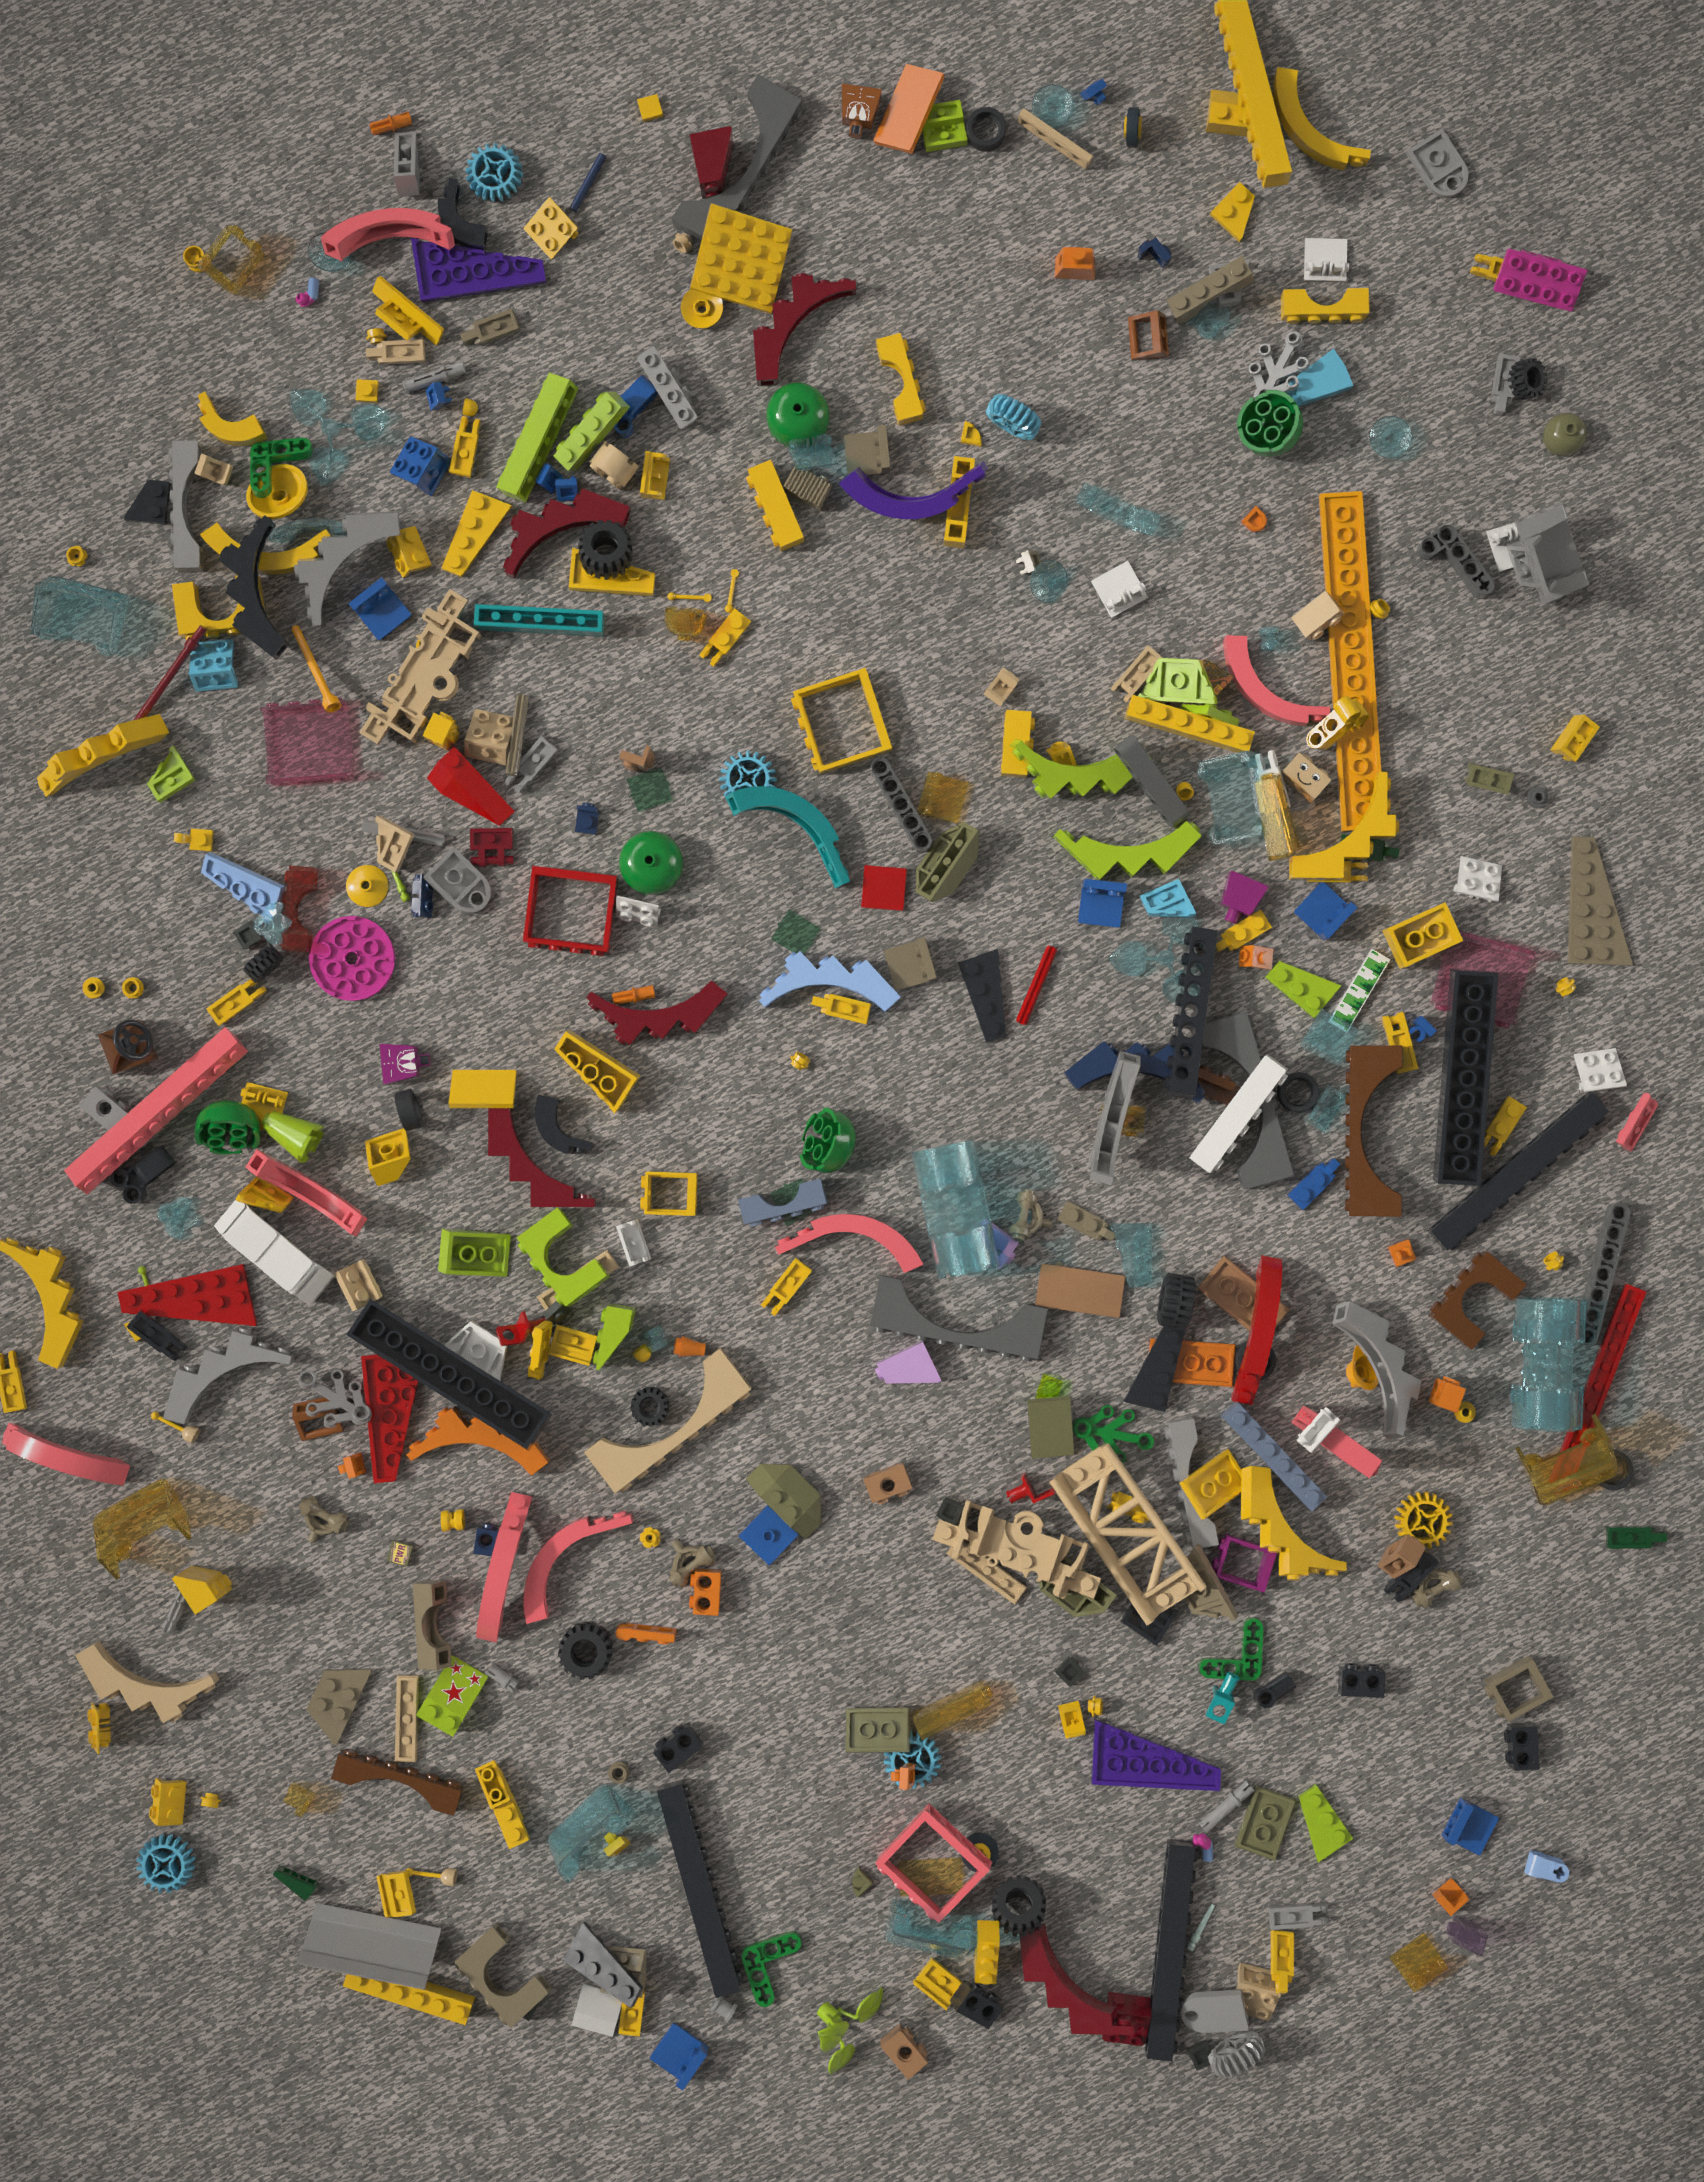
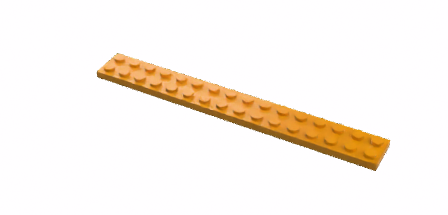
(1351, 648)

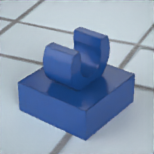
(1094, 92)
(436, 397)
(547, 478)
(566, 488)
(1423, 1027)

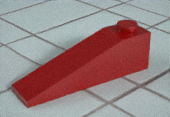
(465, 785)

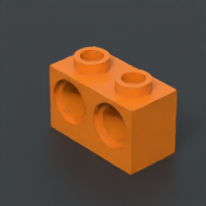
(1447, 1394)
(710, 1592)

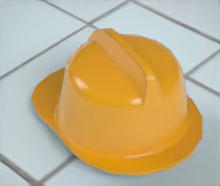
(1360, 1371)

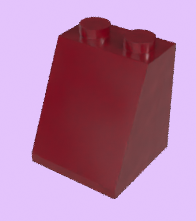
(712, 158)

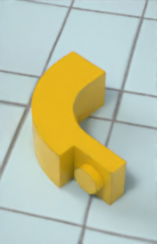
(233, 433)

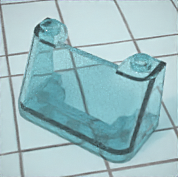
(79, 613)
(1233, 797)
(599, 1809)
(953, 1944)

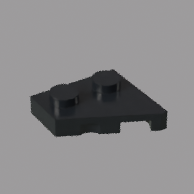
(150, 504)
(1153, 1631)

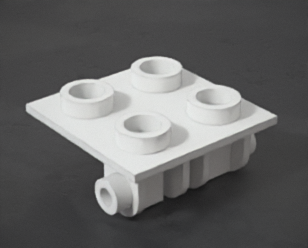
(1325, 259)
(1498, 540)
(1119, 589)
(1478, 879)
(638, 911)
(1599, 1070)

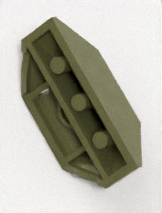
(947, 862)
(788, 1496)
(1078, 1604)

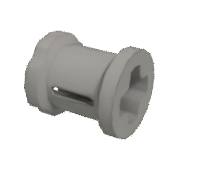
(723, 2008)

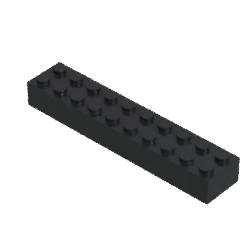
(1465, 1077)
(449, 1374)

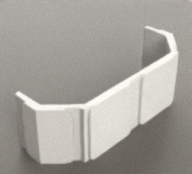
(273, 1253)

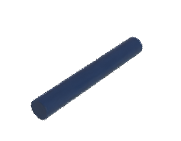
(587, 182)

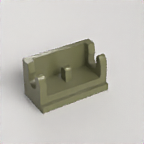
(1489, 778)

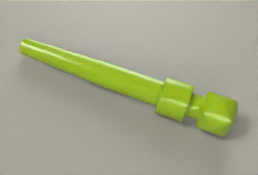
(401, 887)

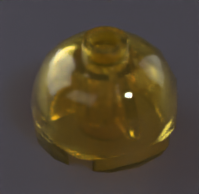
(685, 622)

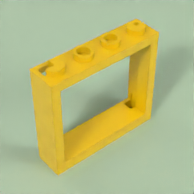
(804, 723)

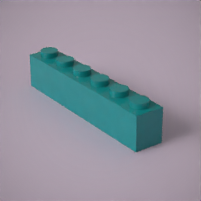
(539, 620)

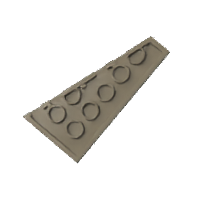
(1593, 918)

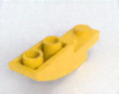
(503, 1804)

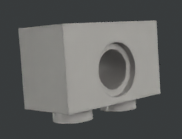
(94, 1106)

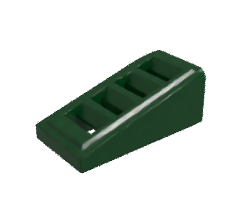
(298, 1883)

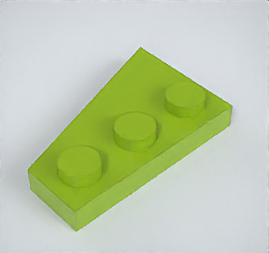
(1302, 987)

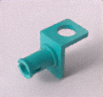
(1224, 1697)

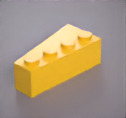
(599, 1070)

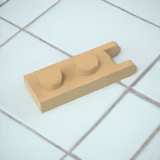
(1137, 672)

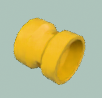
(192, 256)
(452, 1520)

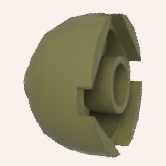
(1564, 434)

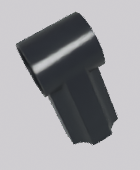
(1276, 1688)

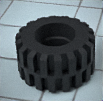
(605, 534)
(1176, 1301)
(577, 1666)
(1019, 1923)

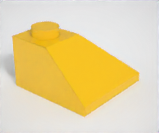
(388, 1156)

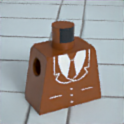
(859, 107)

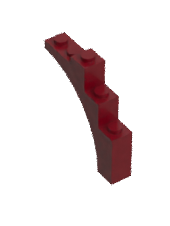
(787, 315)
(558, 518)
(631, 1023)

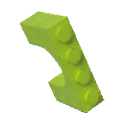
(537, 1242)

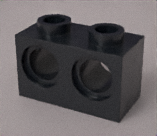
(1359, 1687)
(1526, 1745)
(681, 1750)
(975, 2006)

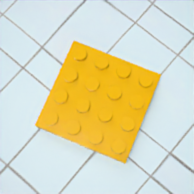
(740, 258)

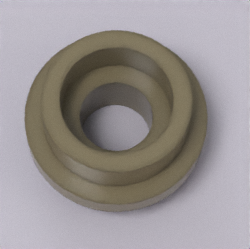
(615, 1778)

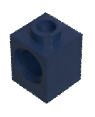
(480, 1546)

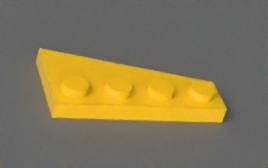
(476, 526)

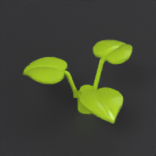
(831, 2036)

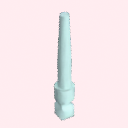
(1196, 1936)

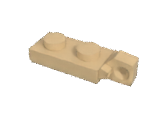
(398, 352)

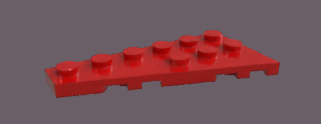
(207, 1296)

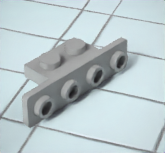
(669, 387)

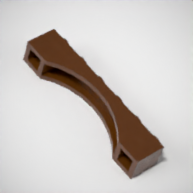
(440, 1794)

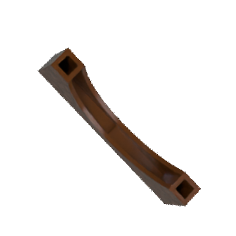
(1366, 1190)

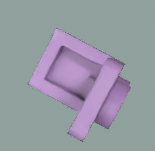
(1005, 1244)

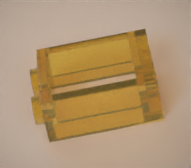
(206, 266)

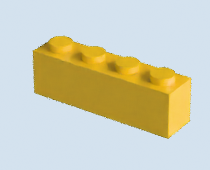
(775, 506)

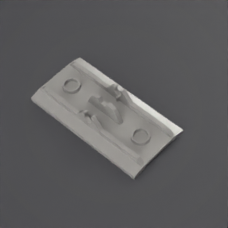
(369, 1946)

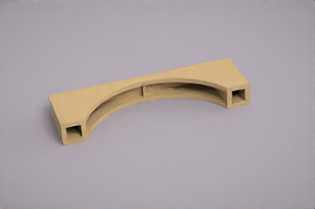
(623, 1463)

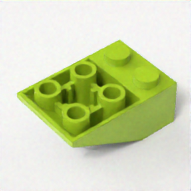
(617, 1324)

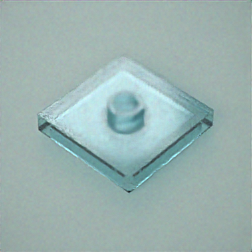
(1329, 1036)

